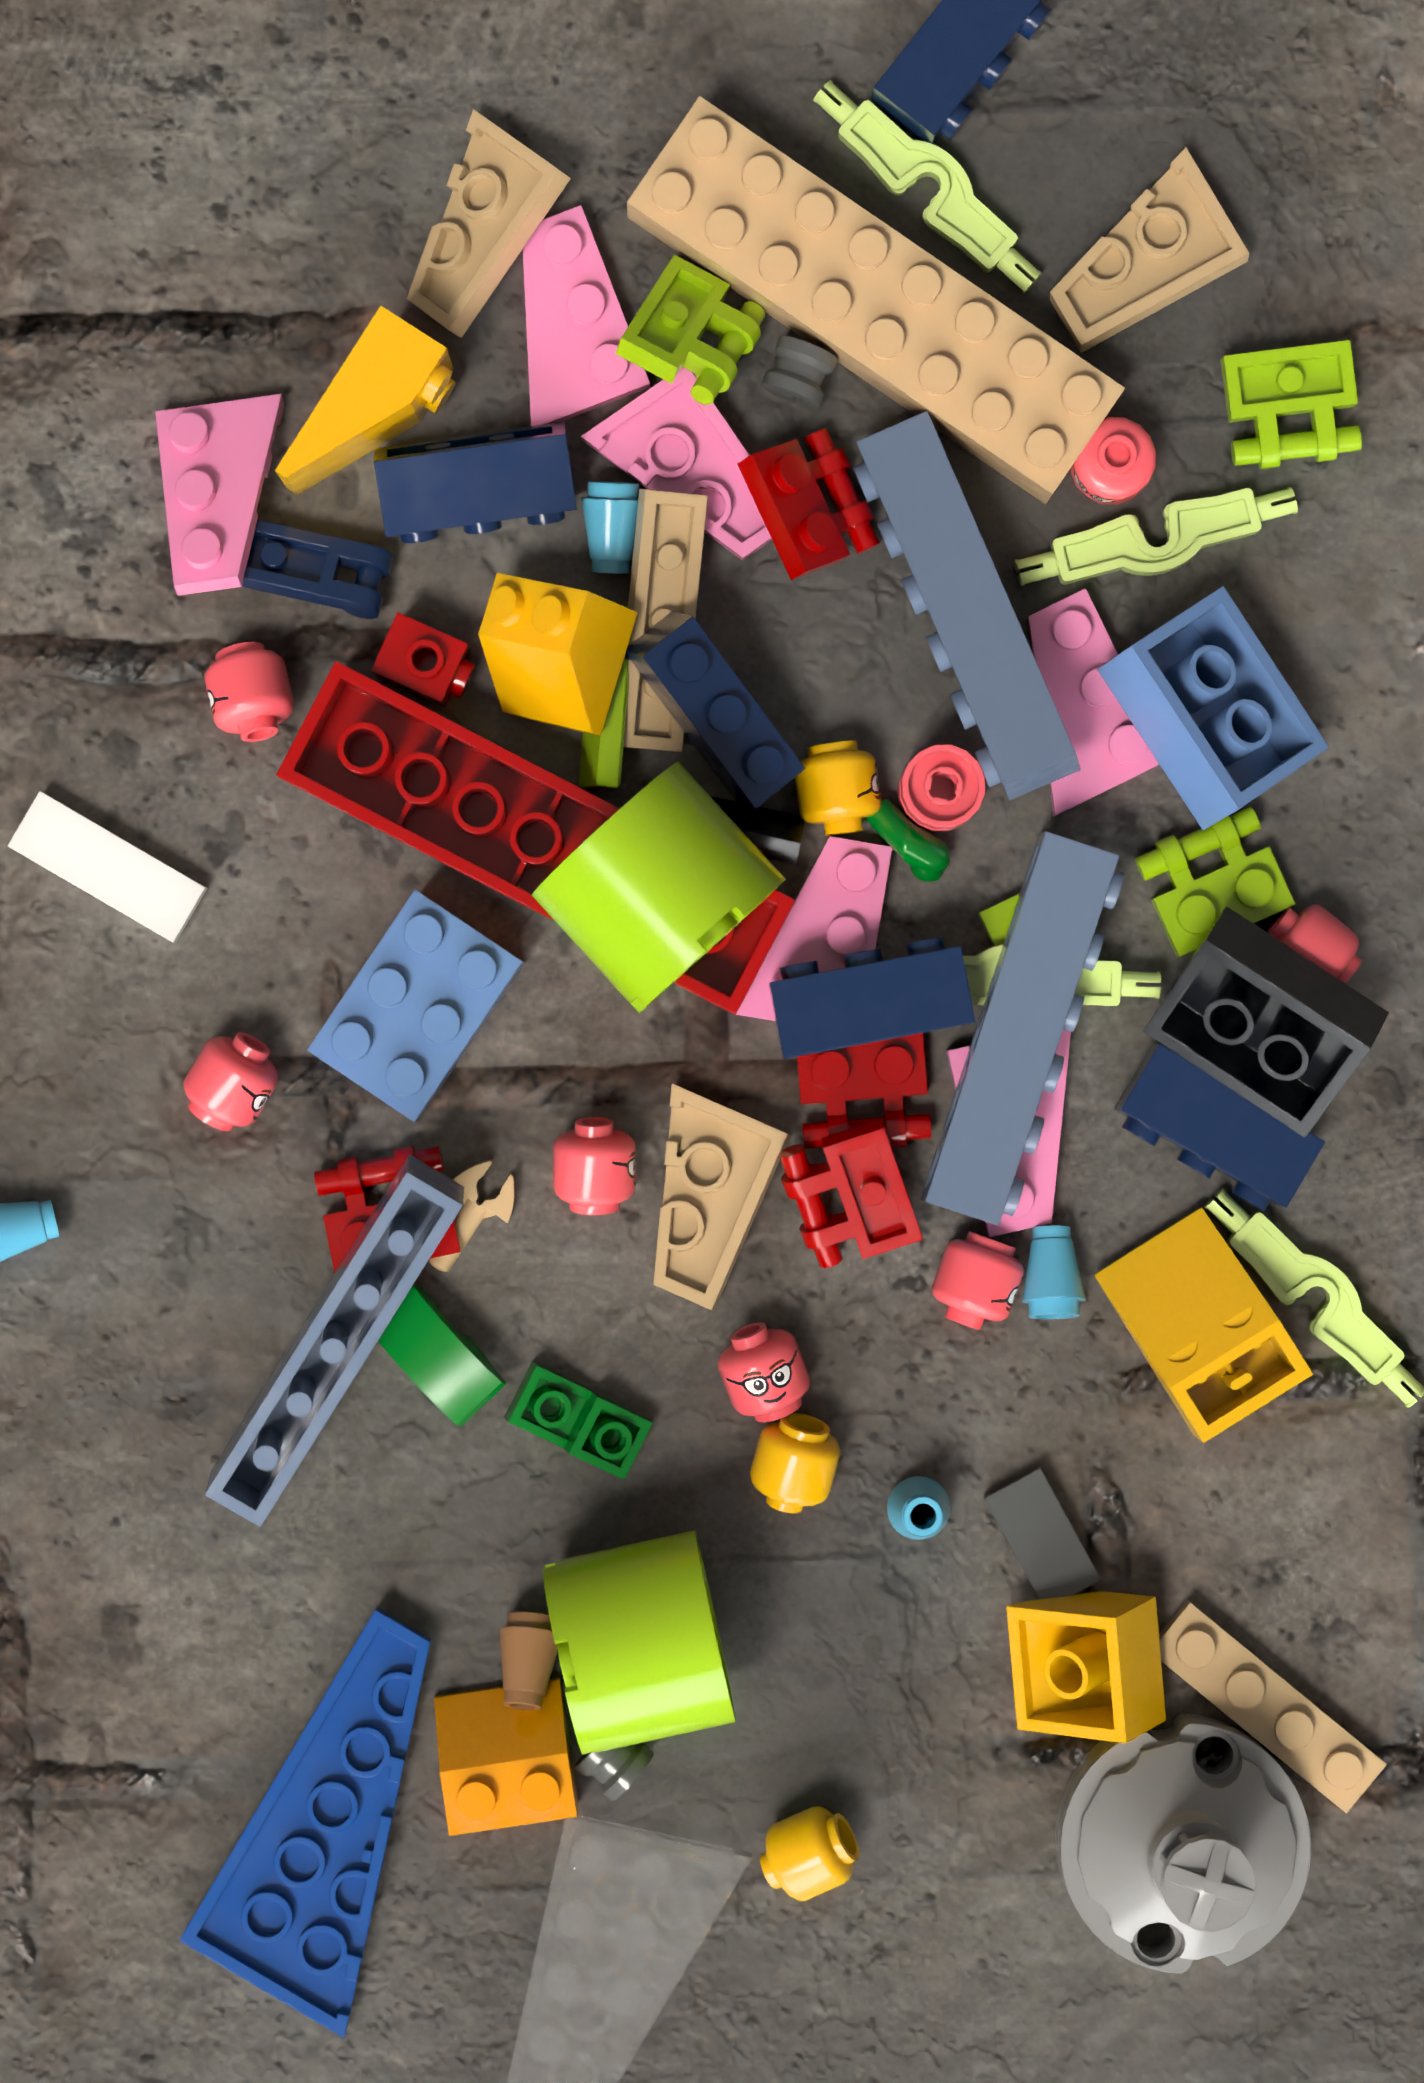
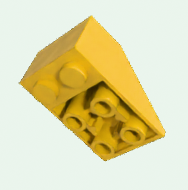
(1202, 1325)

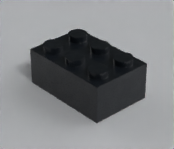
(1266, 1022)

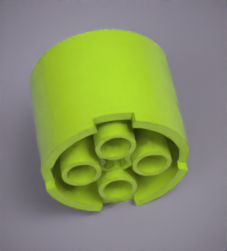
(657, 886)
(638, 1643)

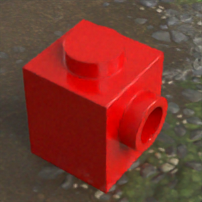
(424, 661)

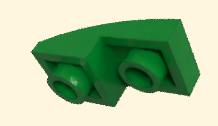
(439, 1359)
(578, 1420)

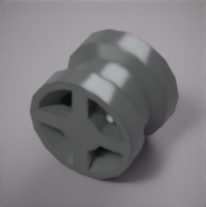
(799, 372)
(615, 1767)

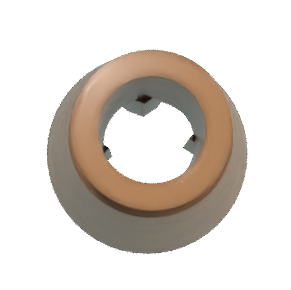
(526, 1659)

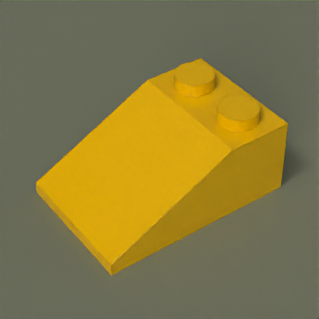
(374, 397)

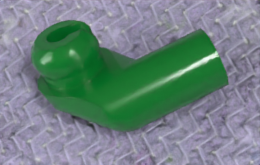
(916, 846)

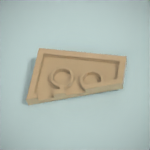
(490, 216)
(1154, 256)
(712, 1191)

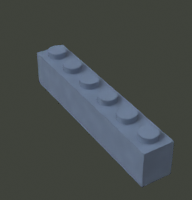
(968, 607)
(1021, 1027)
(335, 1340)

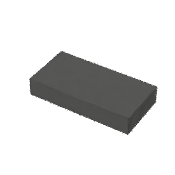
(1041, 1536)

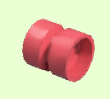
(941, 788)

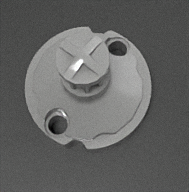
(1183, 1844)

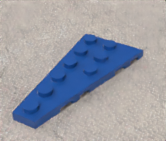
(309, 1864)

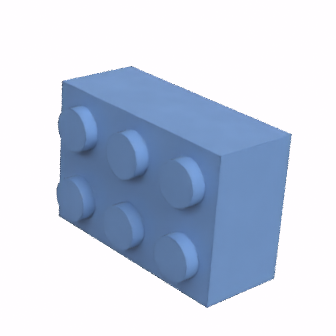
(1213, 708)
(416, 1006)

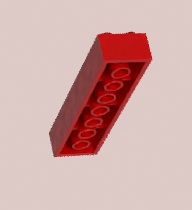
(478, 809)

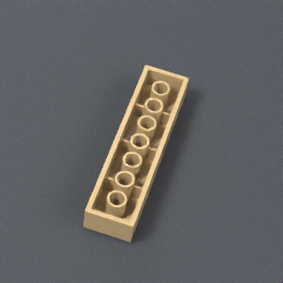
(872, 300)

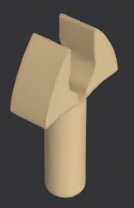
(474, 1212)

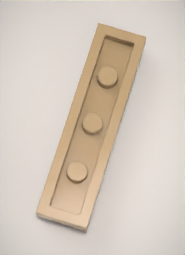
(661, 581)
(1268, 1707)

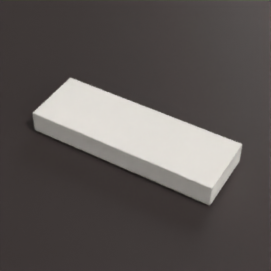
(107, 867)

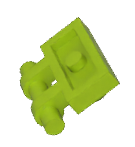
(673, 320)
(1291, 383)
(1245, 884)

